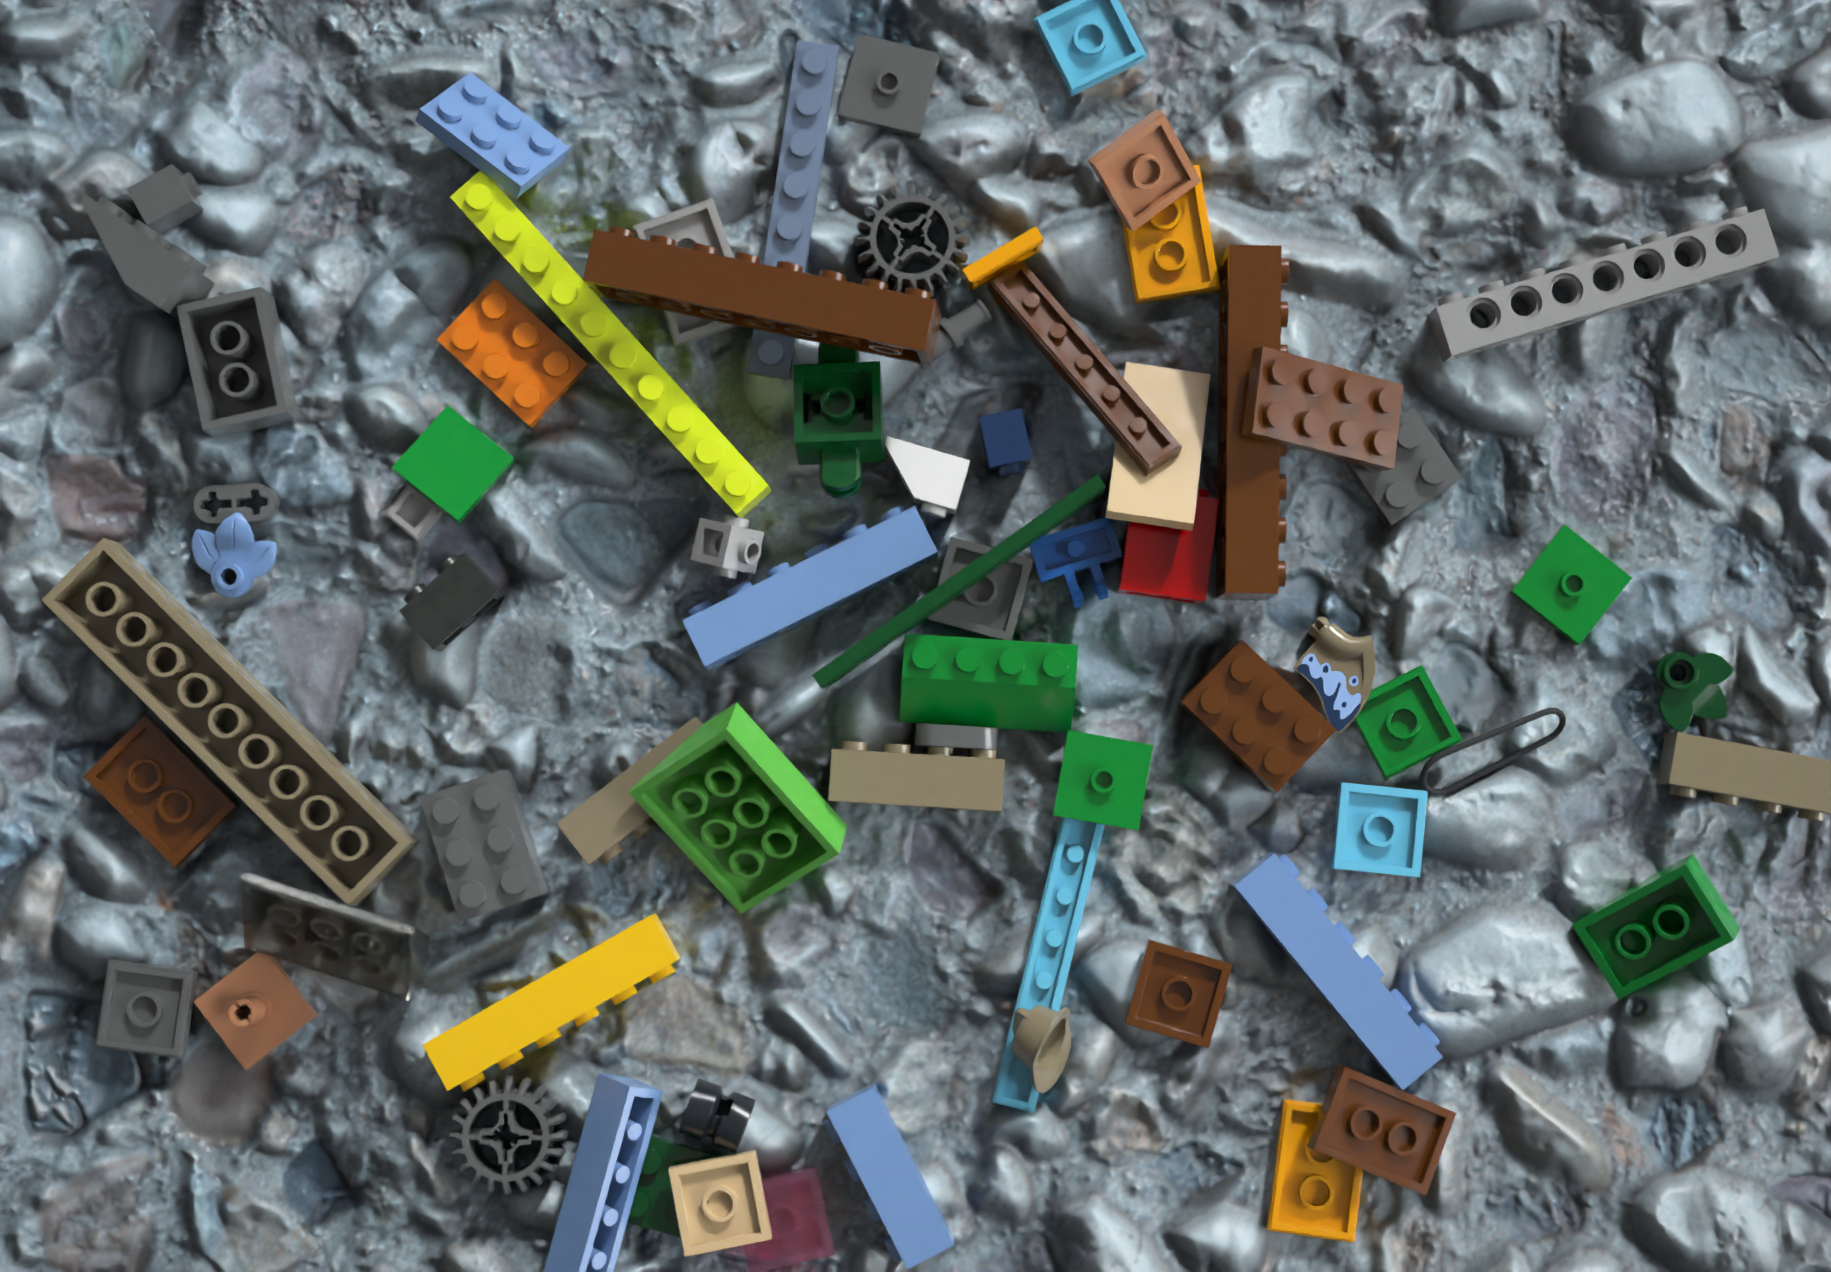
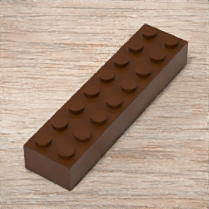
(763, 296)
(1247, 466)

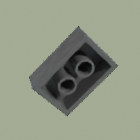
(238, 362)
(484, 845)

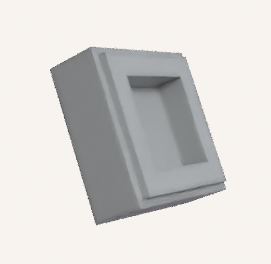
(413, 513)

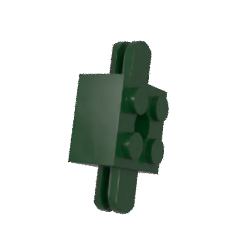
(838, 417)

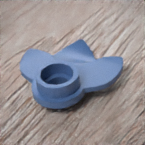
(233, 549)

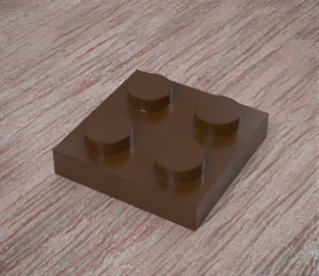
(1178, 993)

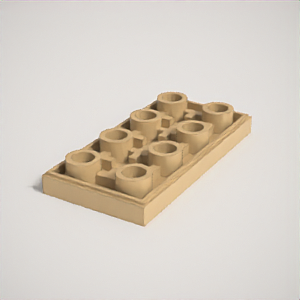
(1169, 492)

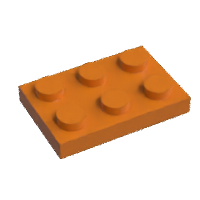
(513, 353)

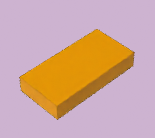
(1002, 258)

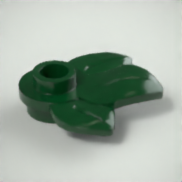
(1696, 691)

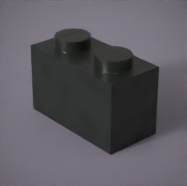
(450, 601)

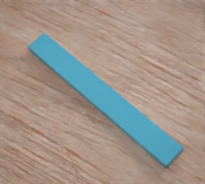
(1051, 946)

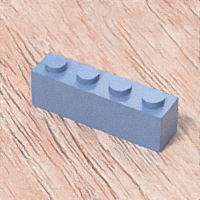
(890, 1177)

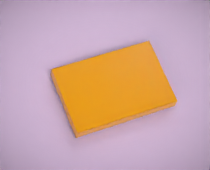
(1173, 251)
(1310, 1189)

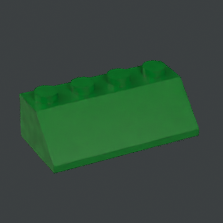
(988, 683)

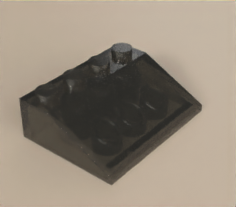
(332, 937)

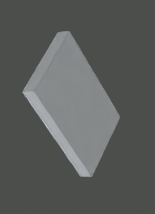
(689, 226)

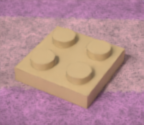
(720, 1203)

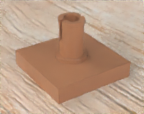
(1144, 170)
(255, 1008)

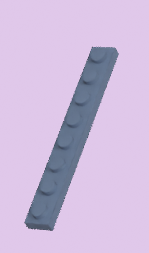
(796, 186)

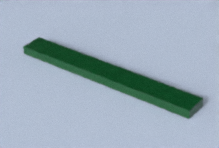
(960, 582)

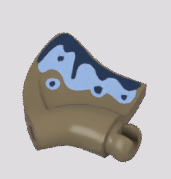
(1339, 670)

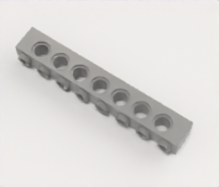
(1750, 248)

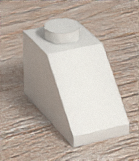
(929, 475)

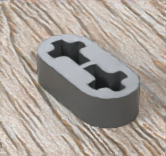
(236, 493)
(956, 736)

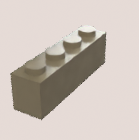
(1746, 773)
(916, 779)
(612, 812)

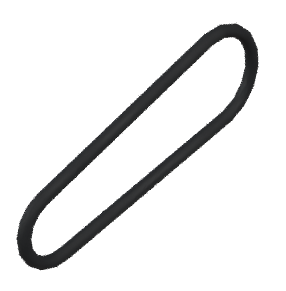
(1562, 722)

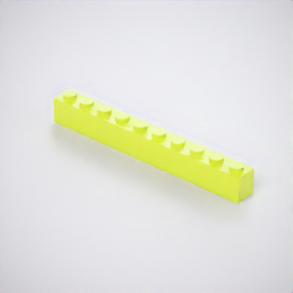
(611, 344)

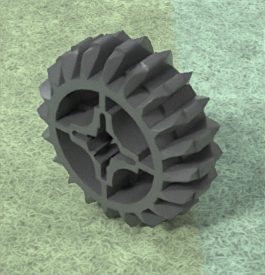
(895, 228)
(506, 1156)

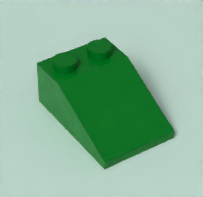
(1657, 927)

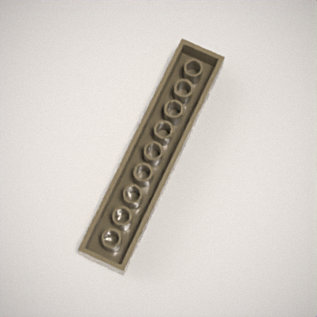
(231, 721)

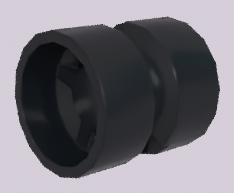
(732, 1118)

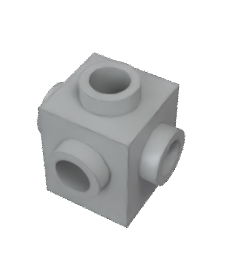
(727, 546)

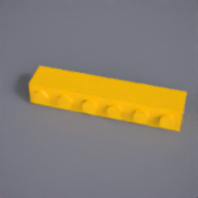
(551, 1002)

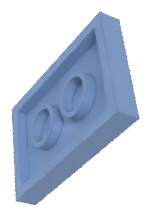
(492, 134)

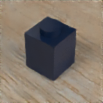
(1005, 442)

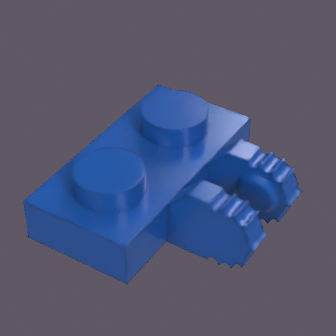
(1074, 551)

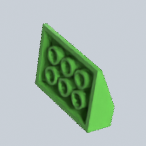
(740, 810)

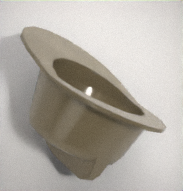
(1042, 1043)

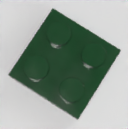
(654, 1200)

